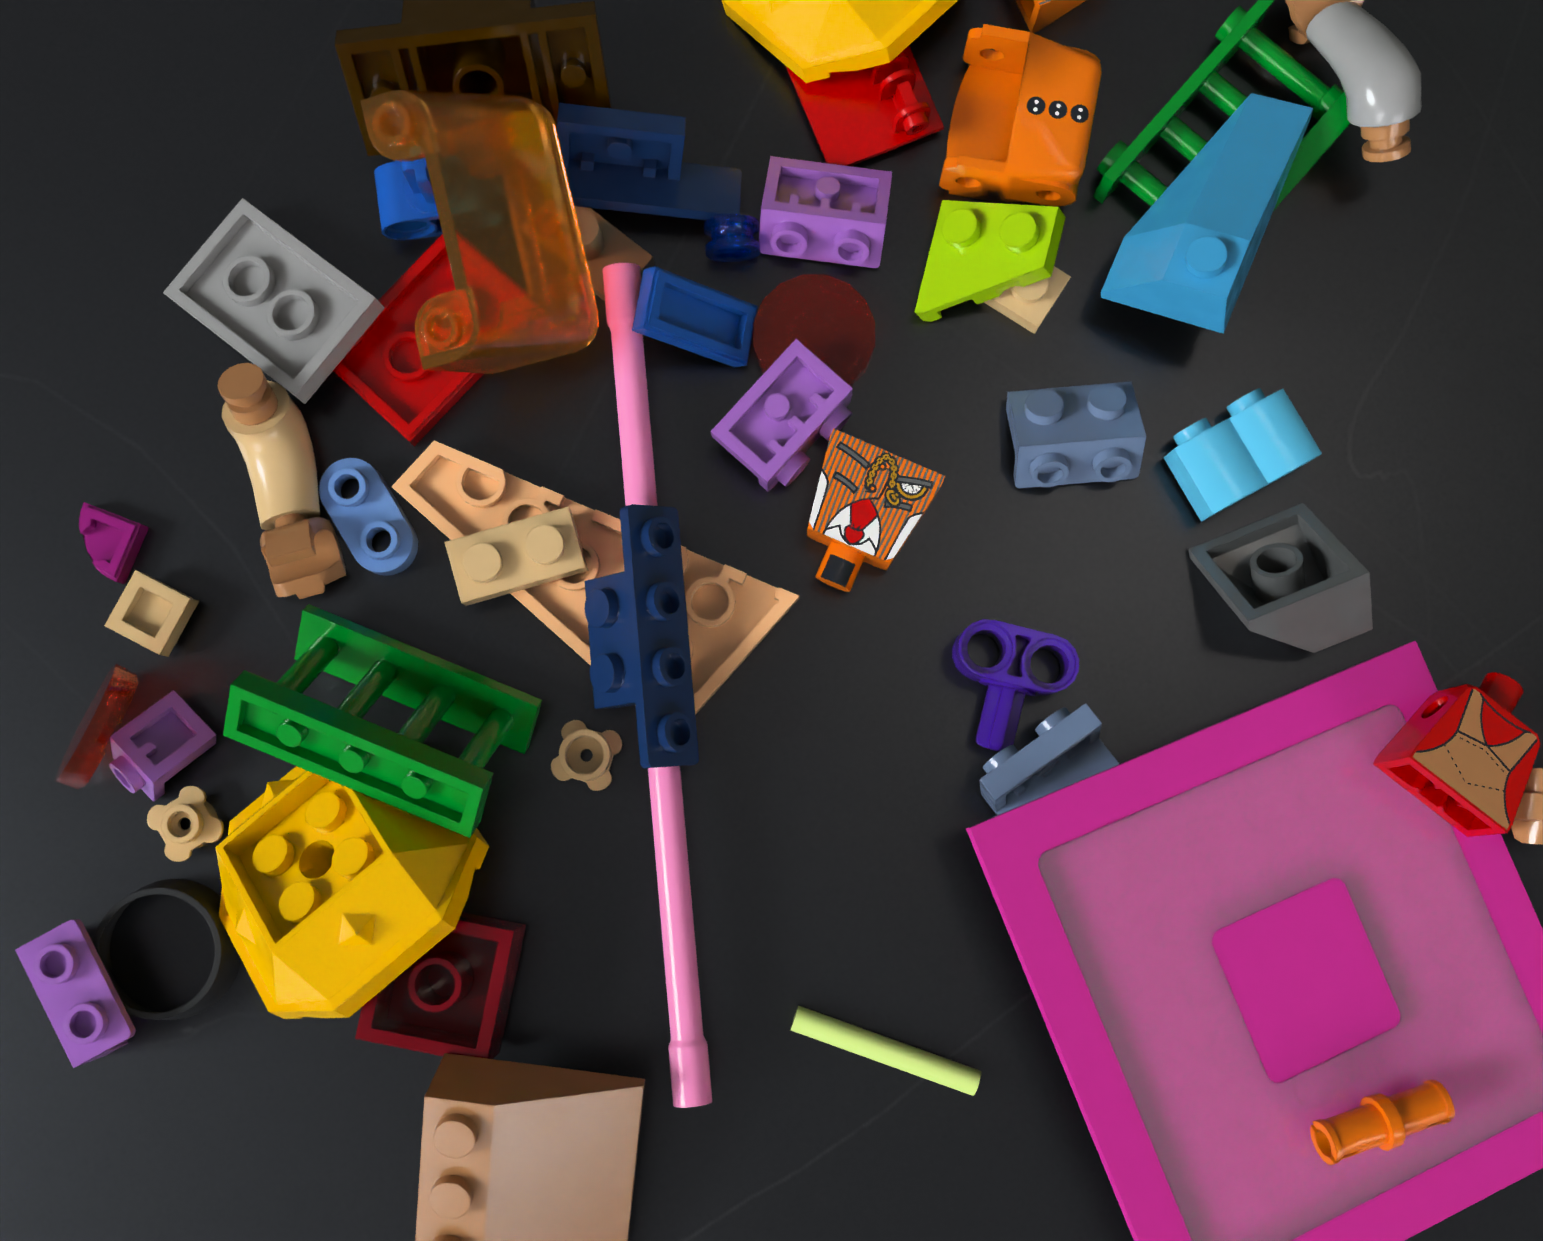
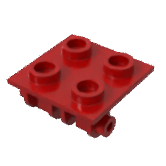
(868, 110)

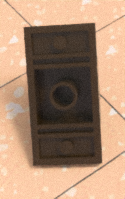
(479, 49)

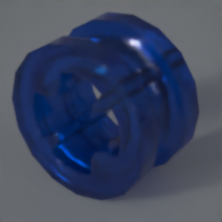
(732, 238)

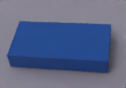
(694, 317)

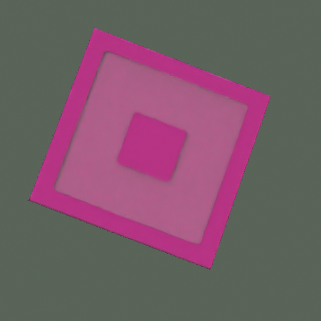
(1263, 946)

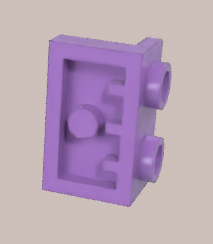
(824, 212)
(785, 416)
(76, 992)

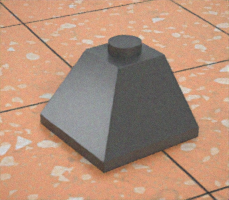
(1290, 580)

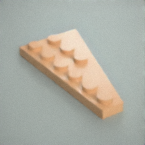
(723, 605)

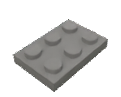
(274, 300)

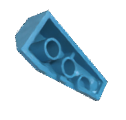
(1205, 228)

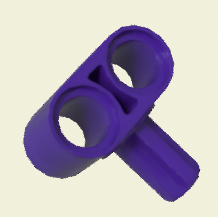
(1011, 675)

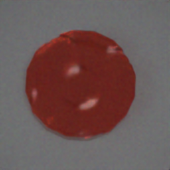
(824, 317)
(97, 727)

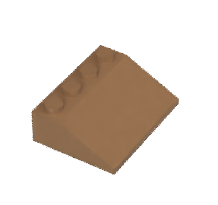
(527, 1153)

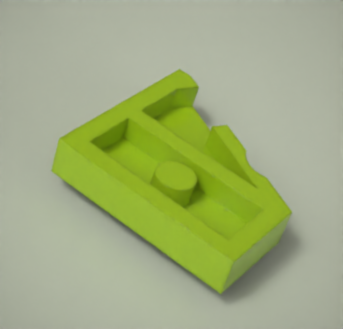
(986, 250)

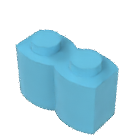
(1241, 453)

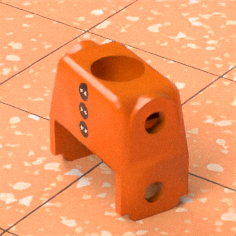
(1021, 119)

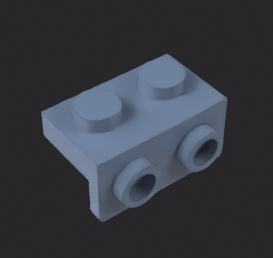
(1075, 434)
(1060, 756)

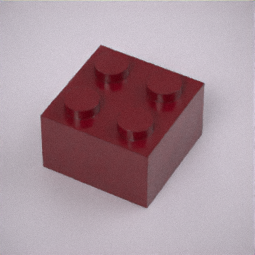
(452, 995)

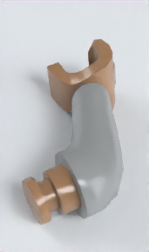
(1373, 69)

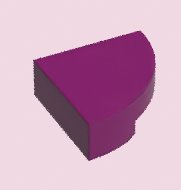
(111, 541)

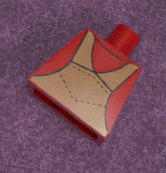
(1466, 755)

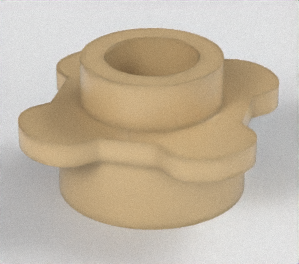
(570, 764)
(204, 825)

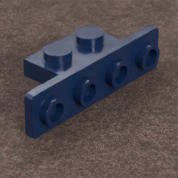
(637, 166)
(643, 637)

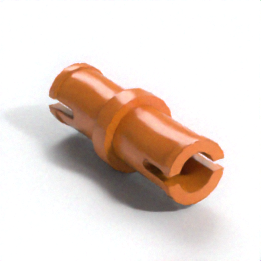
(1382, 1121)

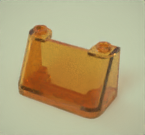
(503, 224)

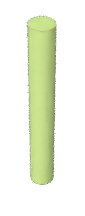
(886, 1050)

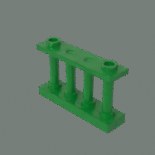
(1237, 32)
(368, 756)

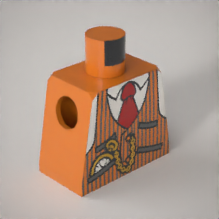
(866, 507)

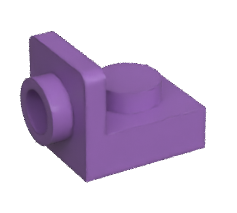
(158, 745)

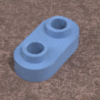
(367, 514)

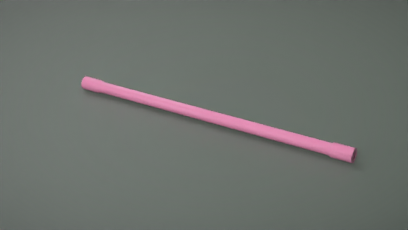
(687, 1044)

